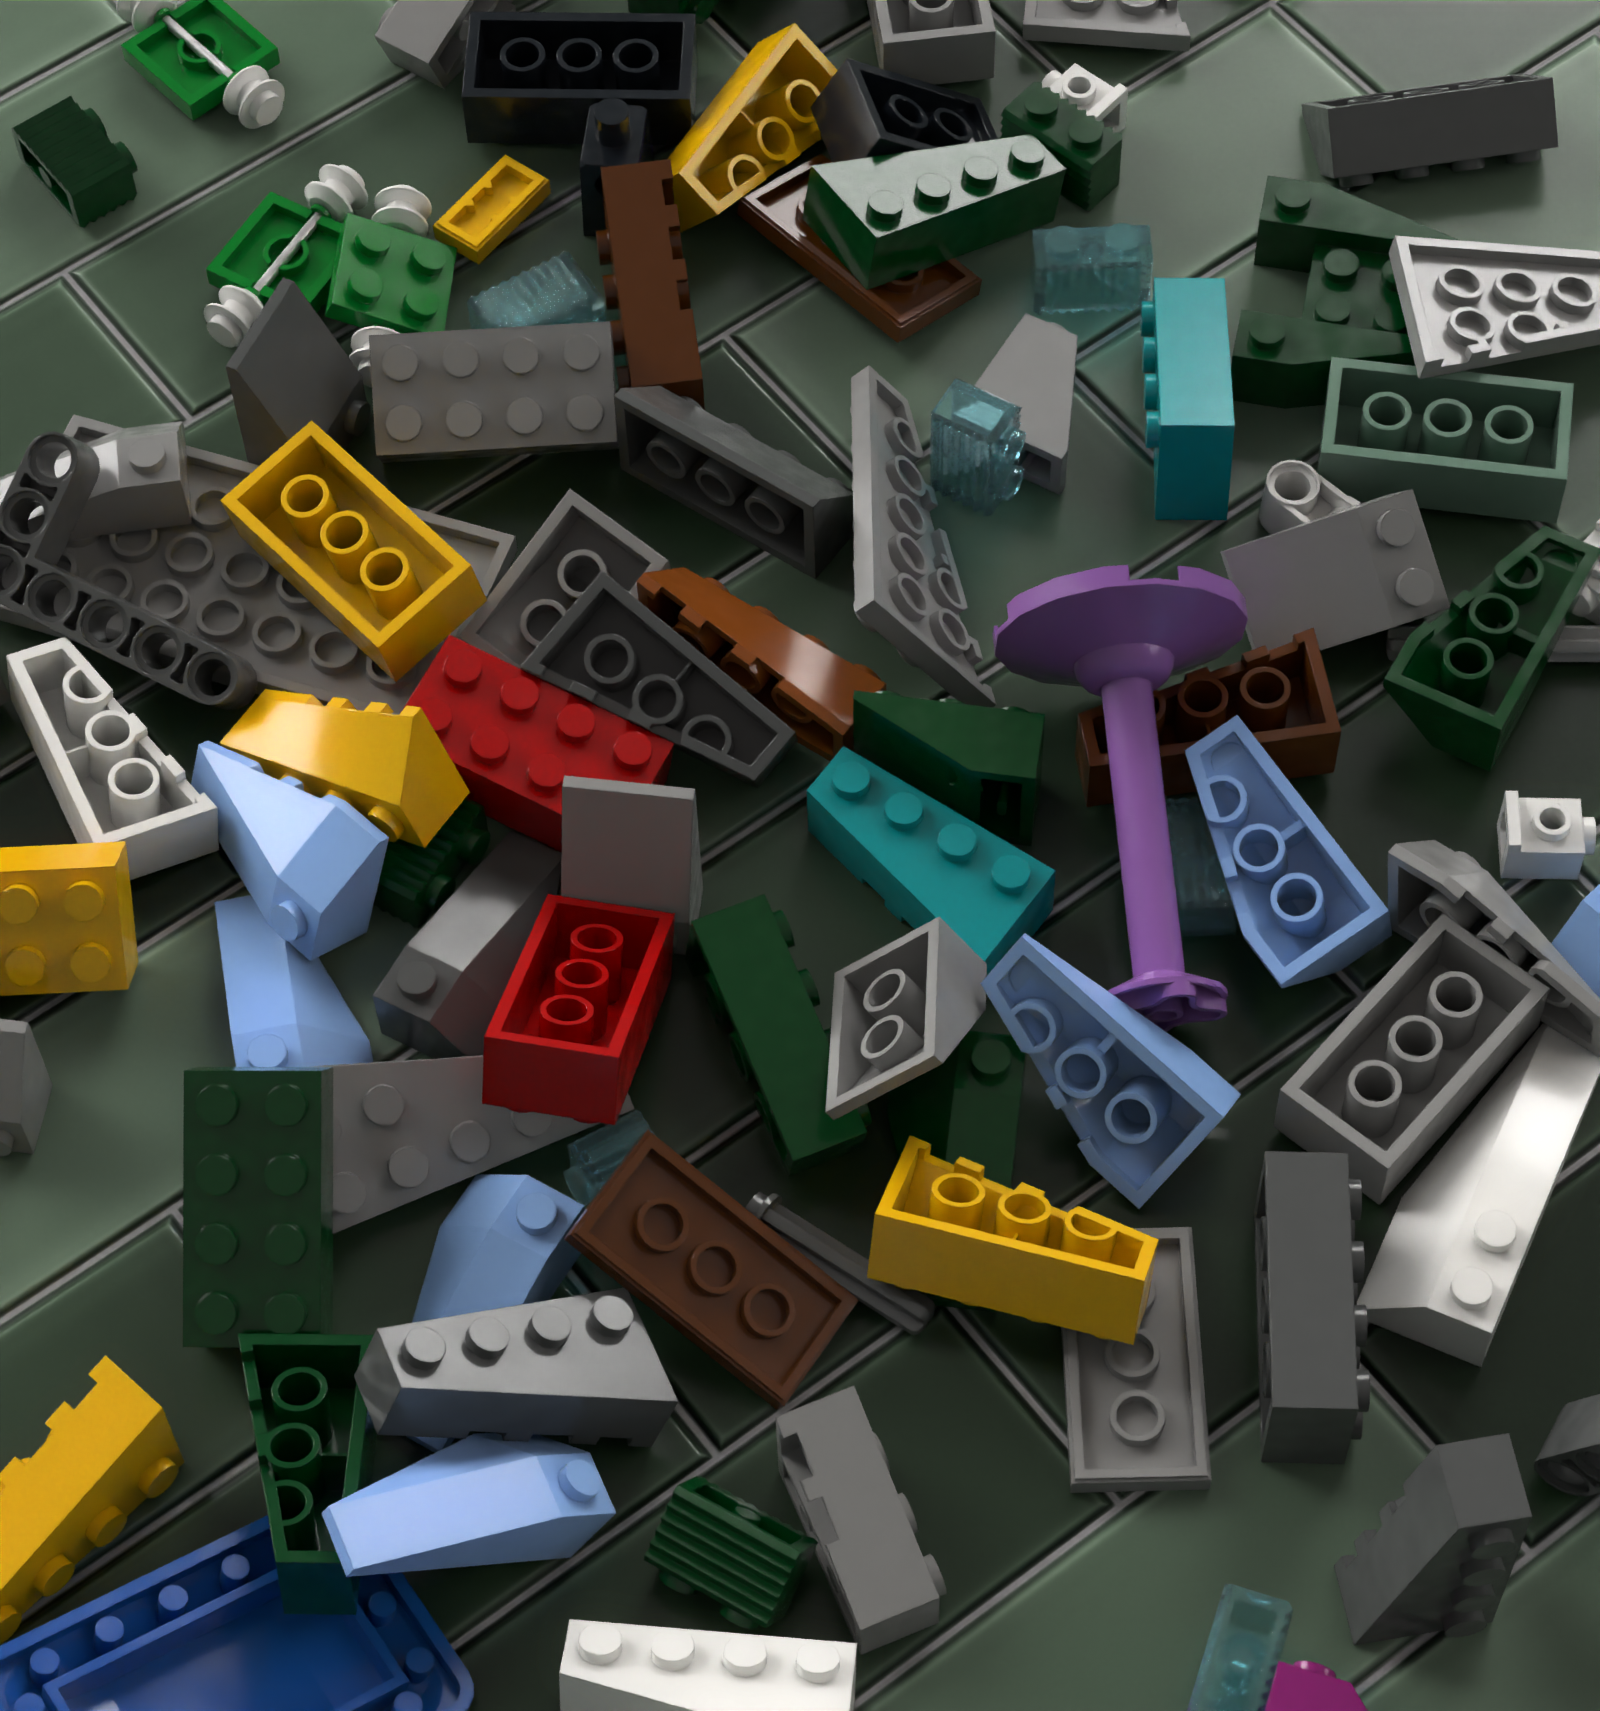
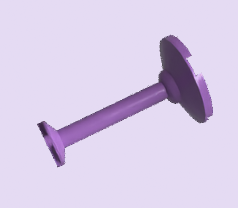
(1122, 645)

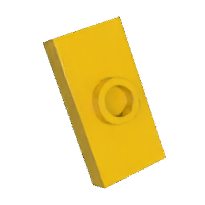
(492, 209)

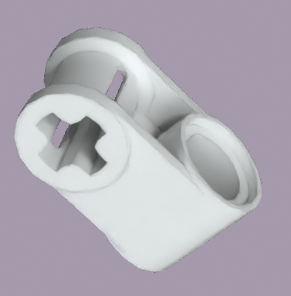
(1311, 492)

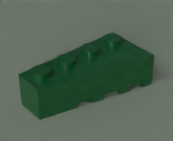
(930, 204)
(774, 1030)
(311, 1452)

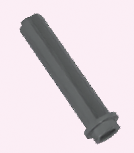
(901, 1306)

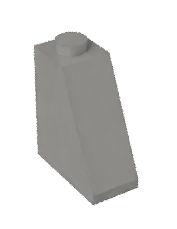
(1038, 374)

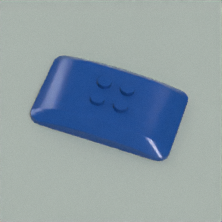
(217, 1639)

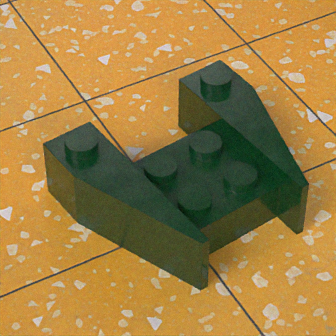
(1349, 296)

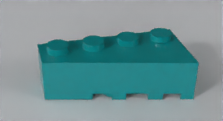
(1189, 397)
(928, 857)

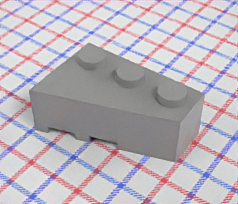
(431, 35)
(859, 1520)

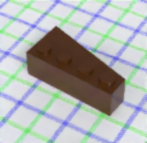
(648, 280)
(1274, 692)

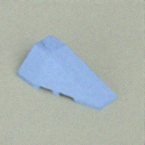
(299, 855)
(1286, 875)
(280, 1001)
(1117, 1076)
(497, 1252)
(473, 1508)

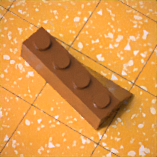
(772, 662)

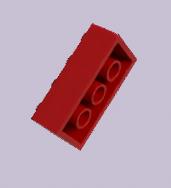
(522, 735)
(578, 1010)

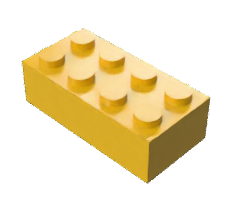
(354, 550)
(66, 919)

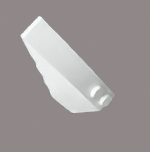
(1480, 1202)

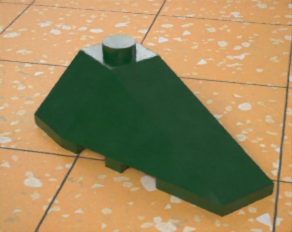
(1482, 657)
(966, 1110)

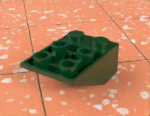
(959, 754)

